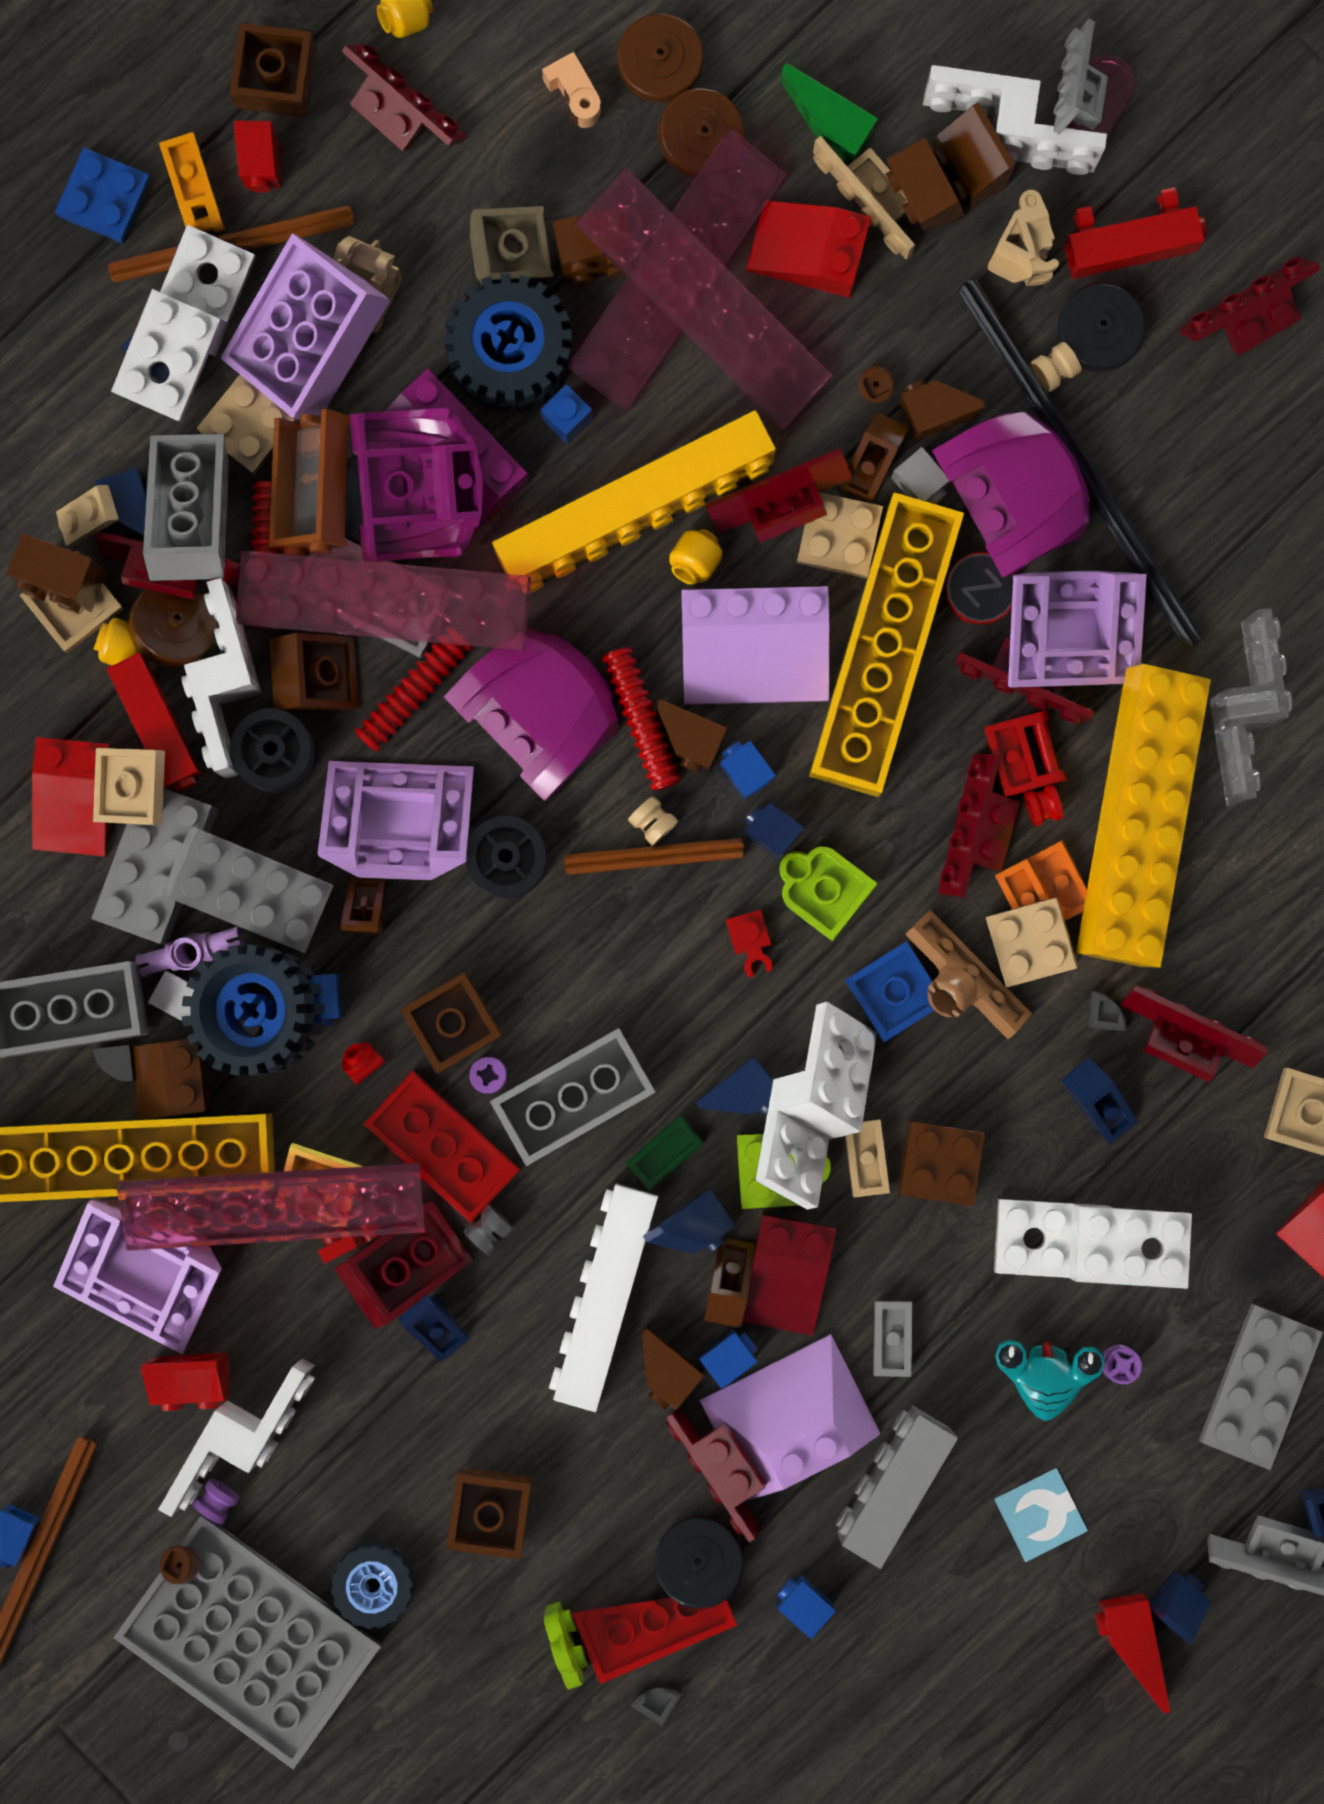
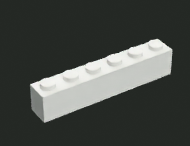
(605, 1297)

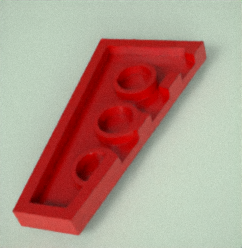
(645, 1631)

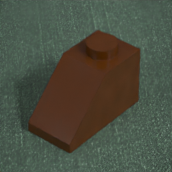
(936, 407)
(874, 457)
(691, 736)
(730, 1283)
(667, 1371)

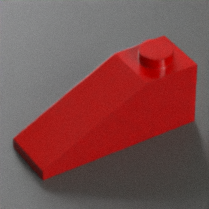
(1131, 1632)

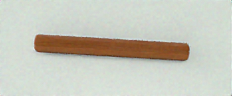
(654, 856)

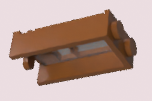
(309, 483)

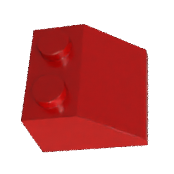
(187, 1379)

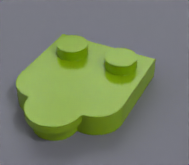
(824, 889)
(752, 1192)
(567, 1656)

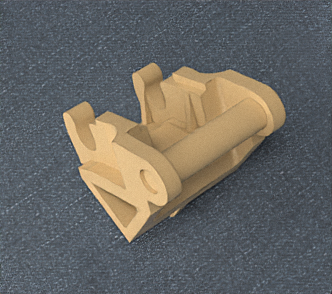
(1025, 244)
(371, 265)

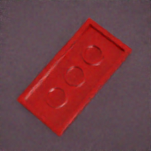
(450, 1149)

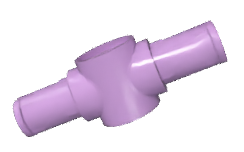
(174, 954)

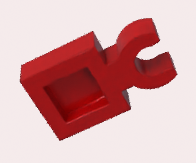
(749, 936)
(338, 1246)

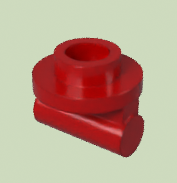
(361, 1061)

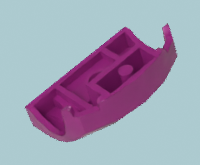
(416, 484)
(1017, 487)
(540, 707)

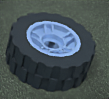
(353, 1593)

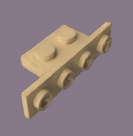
(870, 188)

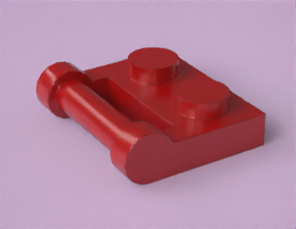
(1016, 766)

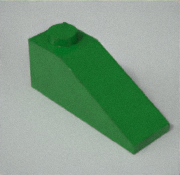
(829, 115)

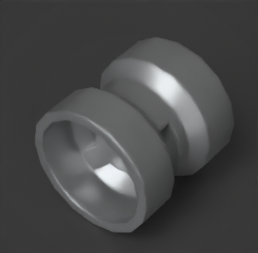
(489, 1230)

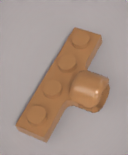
(964, 978)

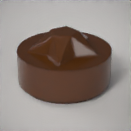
(876, 383)
(179, 1564)

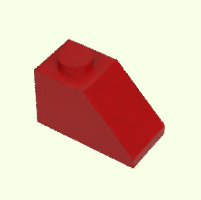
(258, 155)

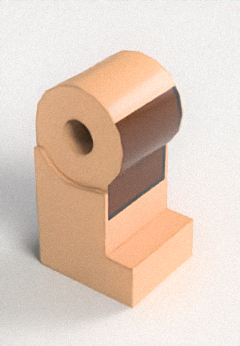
(576, 88)

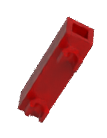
(1135, 241)
(155, 720)

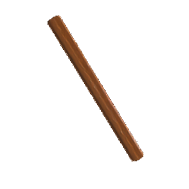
(246, 240)
(44, 1541)

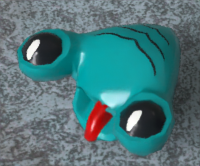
(1047, 1378)

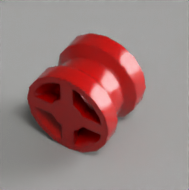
(1043, 805)

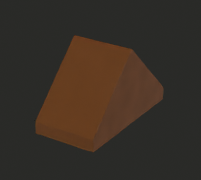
(364, 906)

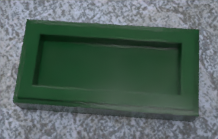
(665, 1152)

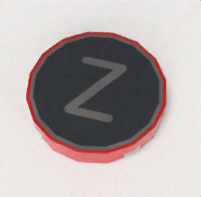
(978, 590)

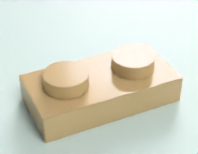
(87, 515)
(867, 1160)

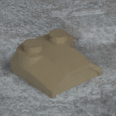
(510, 243)

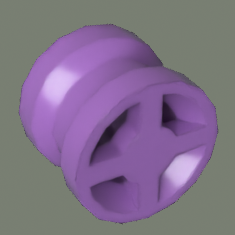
(494, 1075)
(1125, 1369)
(216, 1501)

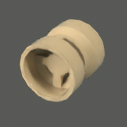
(1057, 366)
(646, 814)

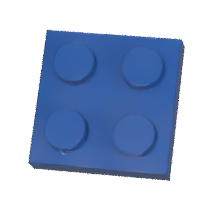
(103, 195)
(892, 991)

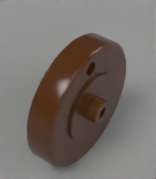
(660, 57)
(694, 126)
(171, 628)

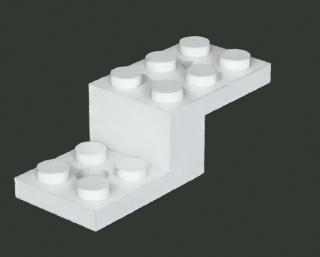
(1014, 112)
(183, 323)
(220, 679)
(816, 1106)
(1093, 1243)
(238, 1438)

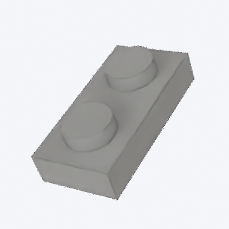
(892, 1338)

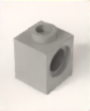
(921, 478)

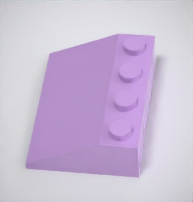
(304, 329)
(755, 645)

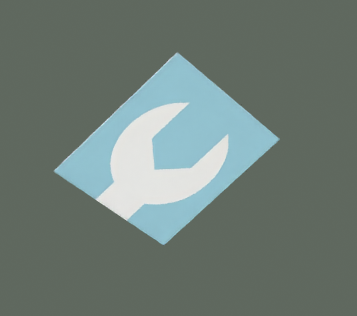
(1040, 1515)

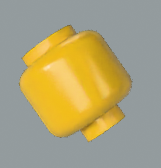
(404, 16)
(695, 556)
(114, 642)

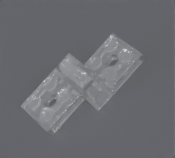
(1250, 707)

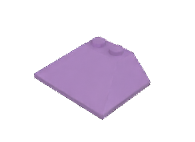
(1075, 627)
(396, 819)
(145, 1289)
(795, 1415)

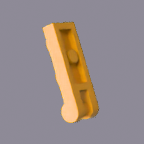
(191, 182)

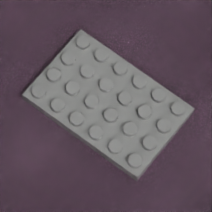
(250, 1643)

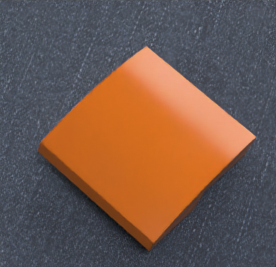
(1045, 877)

